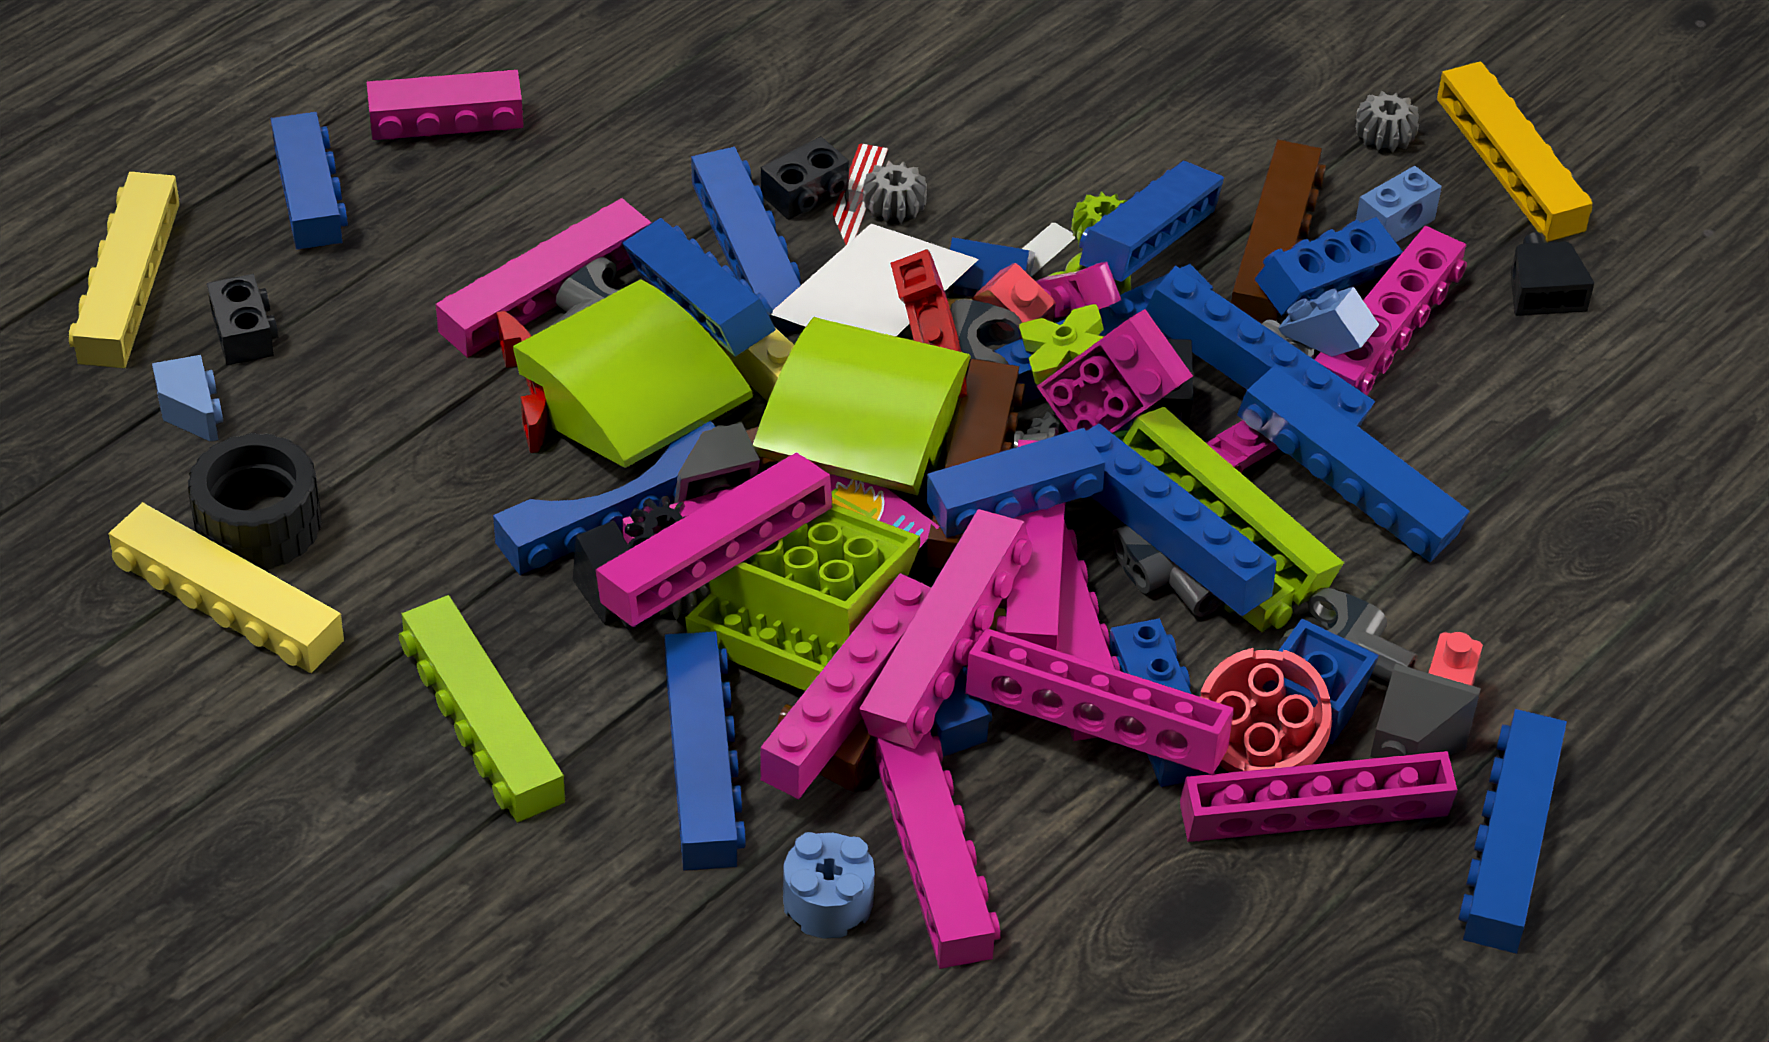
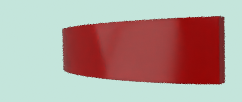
(926, 303)
(533, 406)

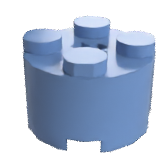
(828, 883)

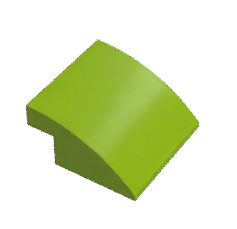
(631, 374)
(863, 404)
(804, 594)

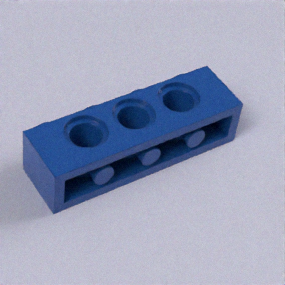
(1330, 262)

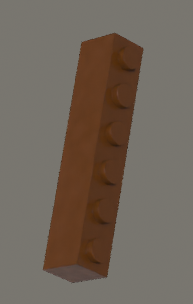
(1278, 220)
(979, 431)

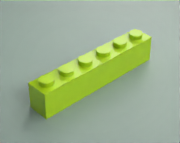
(1224, 490)
(482, 709)

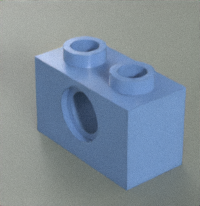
(1402, 203)

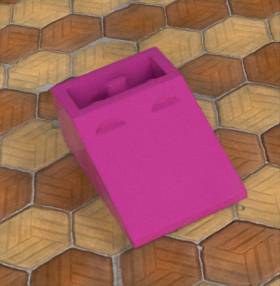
(1116, 377)

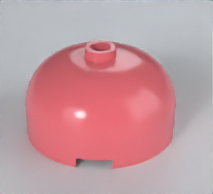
(1265, 725)

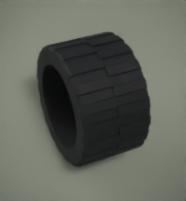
(253, 466)

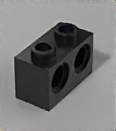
(804, 178)
(241, 319)

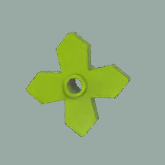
(1059, 344)

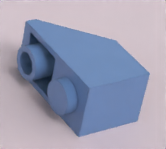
(1331, 322)
(185, 396)

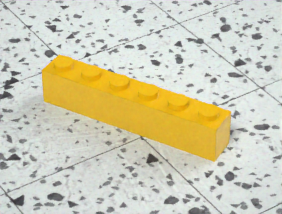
(1514, 151)

